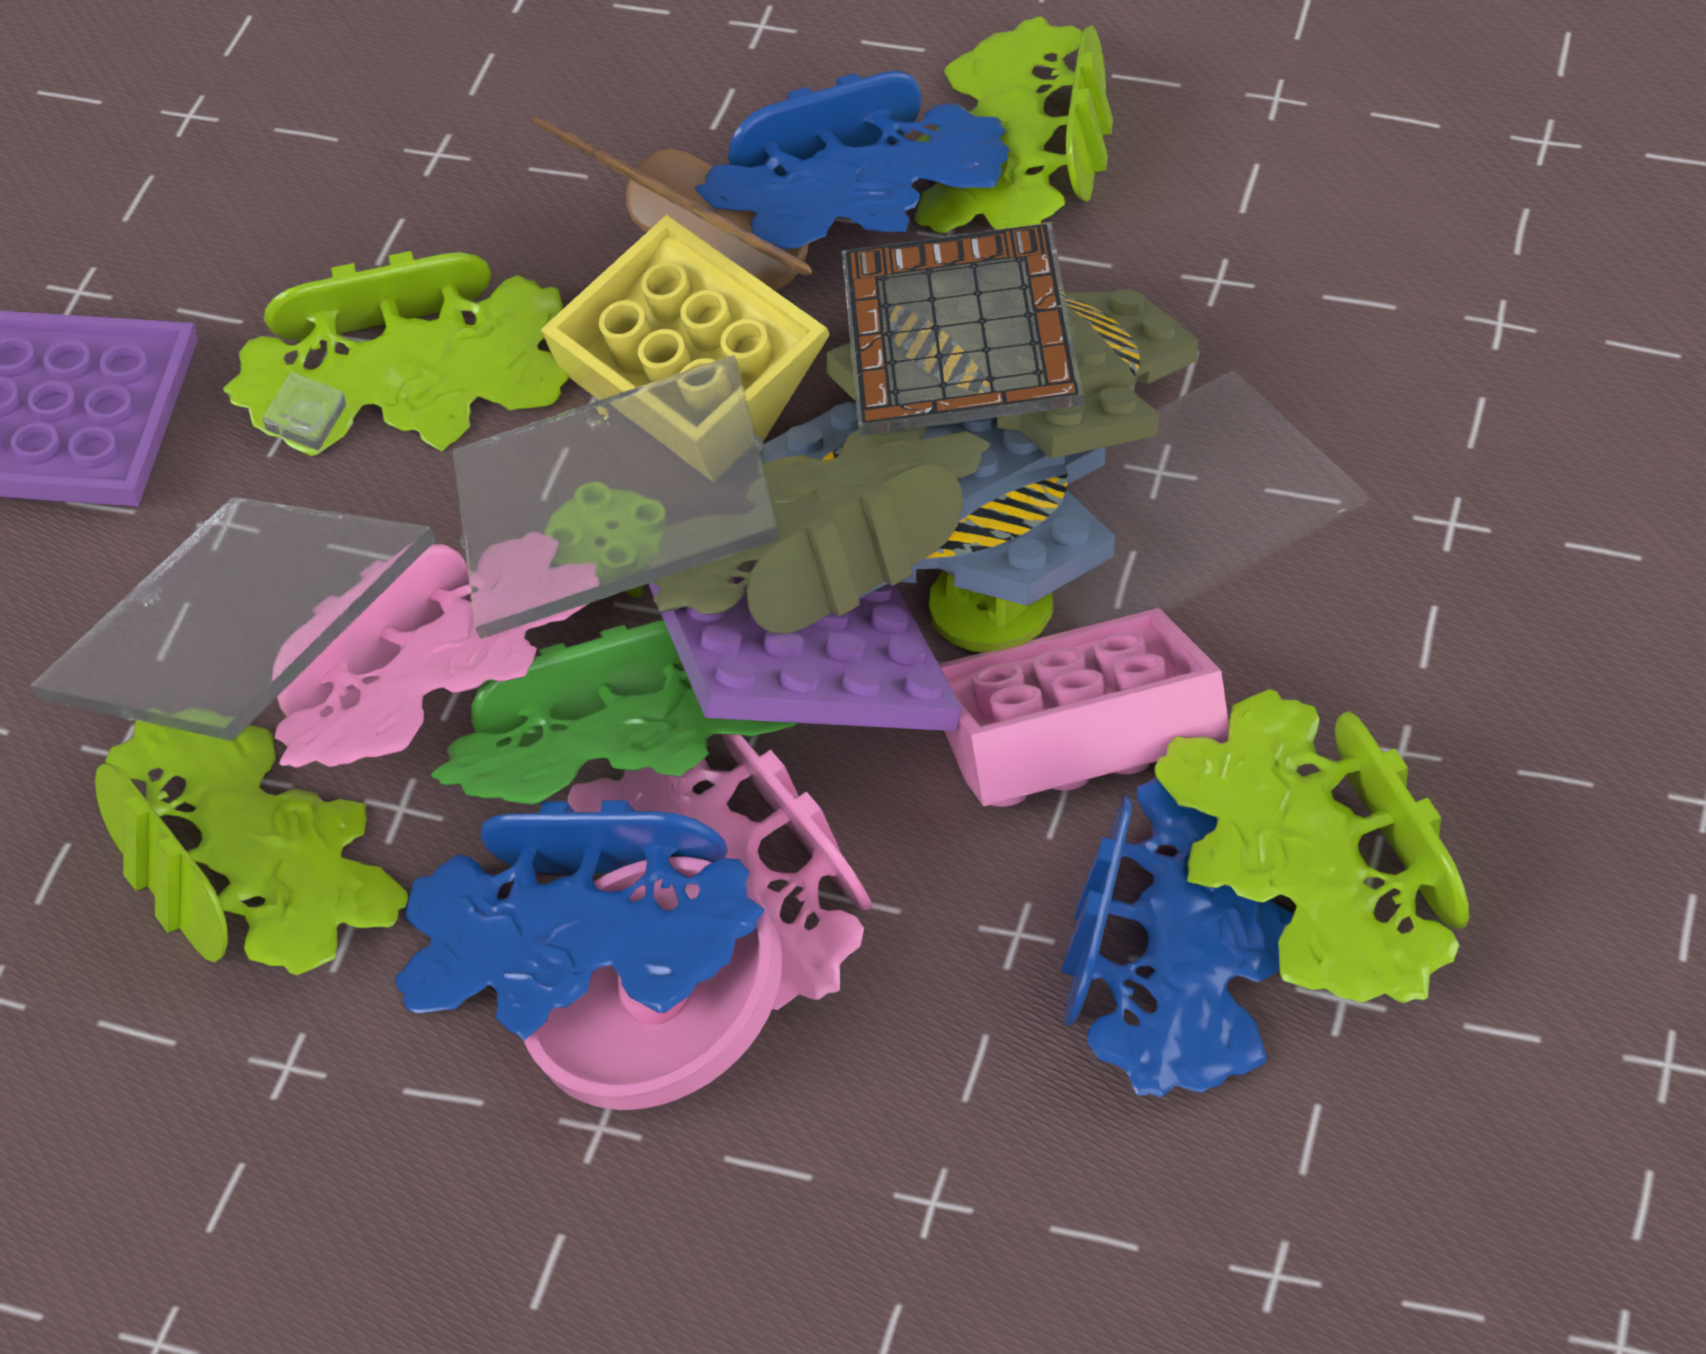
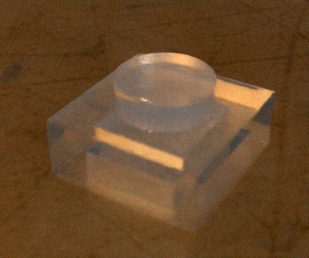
(304, 411)

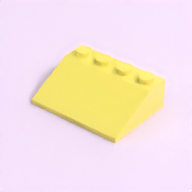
(677, 308)

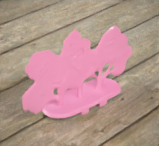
(372, 679)
(808, 956)

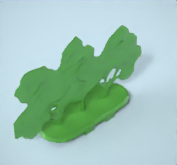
(583, 703)

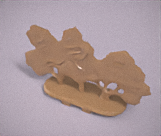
(666, 186)

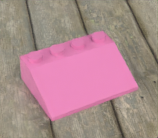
(1081, 706)

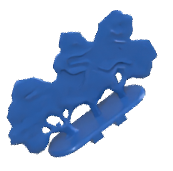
(834, 158)
(552, 936)
(1195, 946)

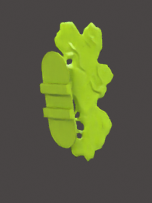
(1003, 83)
(418, 367)
(1298, 842)
(263, 843)

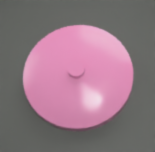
(633, 1058)

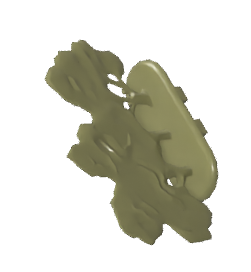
(840, 529)

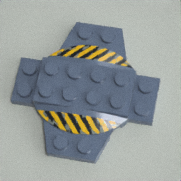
(1017, 521)

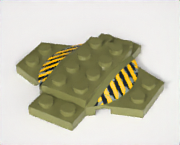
(1116, 343)

